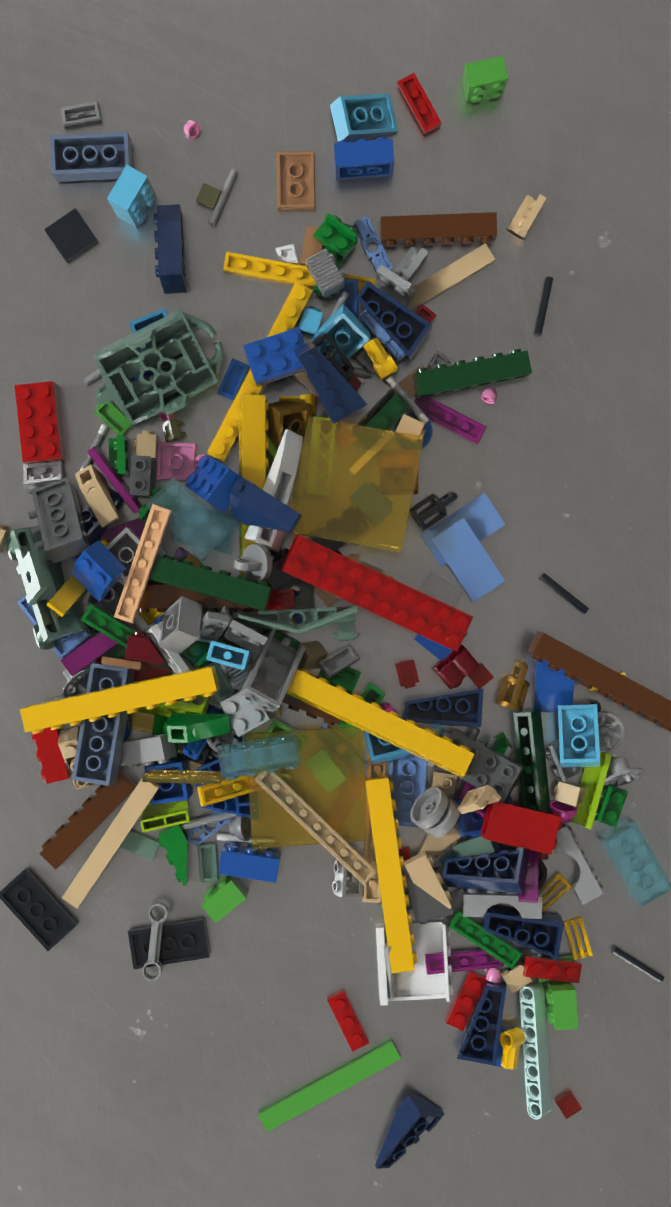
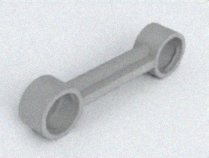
(155, 941)

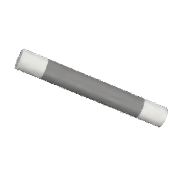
(404, 396)
(97, 441)

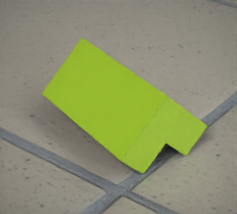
(165, 815)

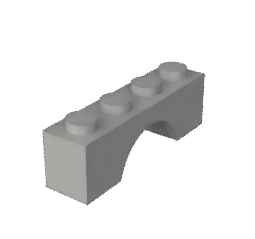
(585, 884)
(478, 901)

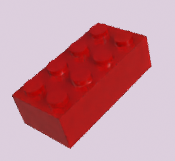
(40, 422)

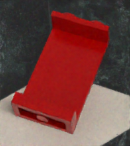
(521, 827)

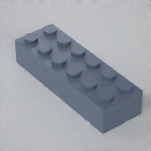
(102, 740)

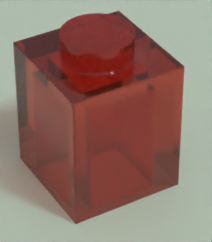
(407, 673)

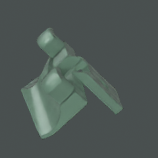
(42, 582)
(312, 616)

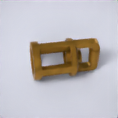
(519, 681)

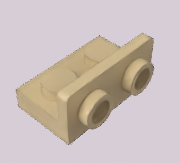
(526, 215)
(478, 799)

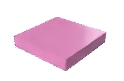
(175, 461)

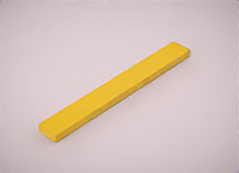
(277, 271)

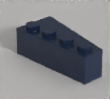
(170, 248)
(454, 709)
(488, 872)

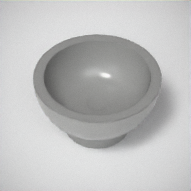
(241, 828)

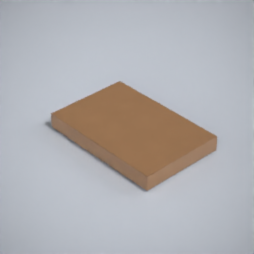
(295, 180)

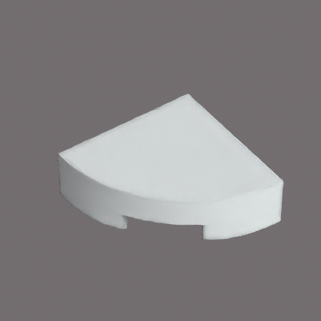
(287, 254)

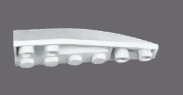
(281, 485)

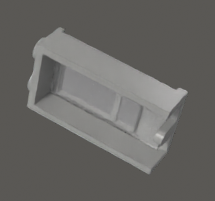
(272, 673)

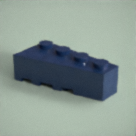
(398, 321)
(331, 388)
(538, 934)
(484, 1029)

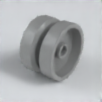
(434, 812)

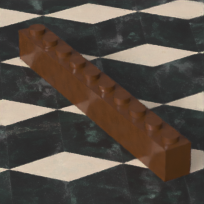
(602, 678)

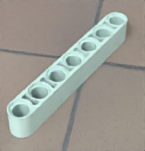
(535, 1050)

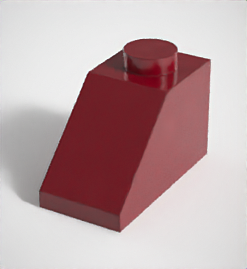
(142, 649)

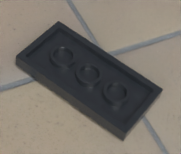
(37, 909)
(179, 943)

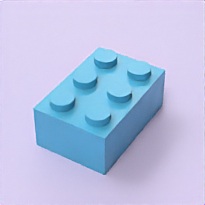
(132, 196)

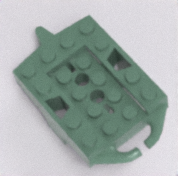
(186, 374)

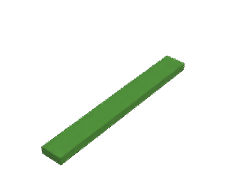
(329, 1086)

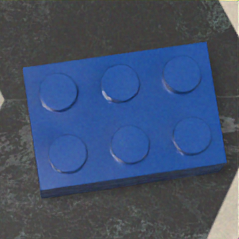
(364, 158)
(274, 356)
(212, 482)
(249, 862)

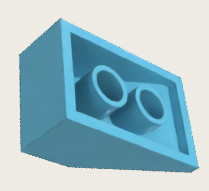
(363, 117)
(345, 331)
(578, 735)

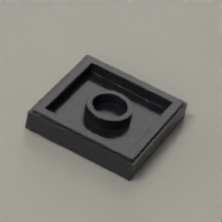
(71, 235)

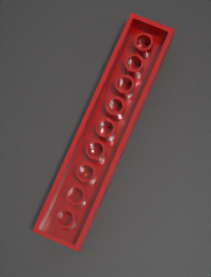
(376, 593)

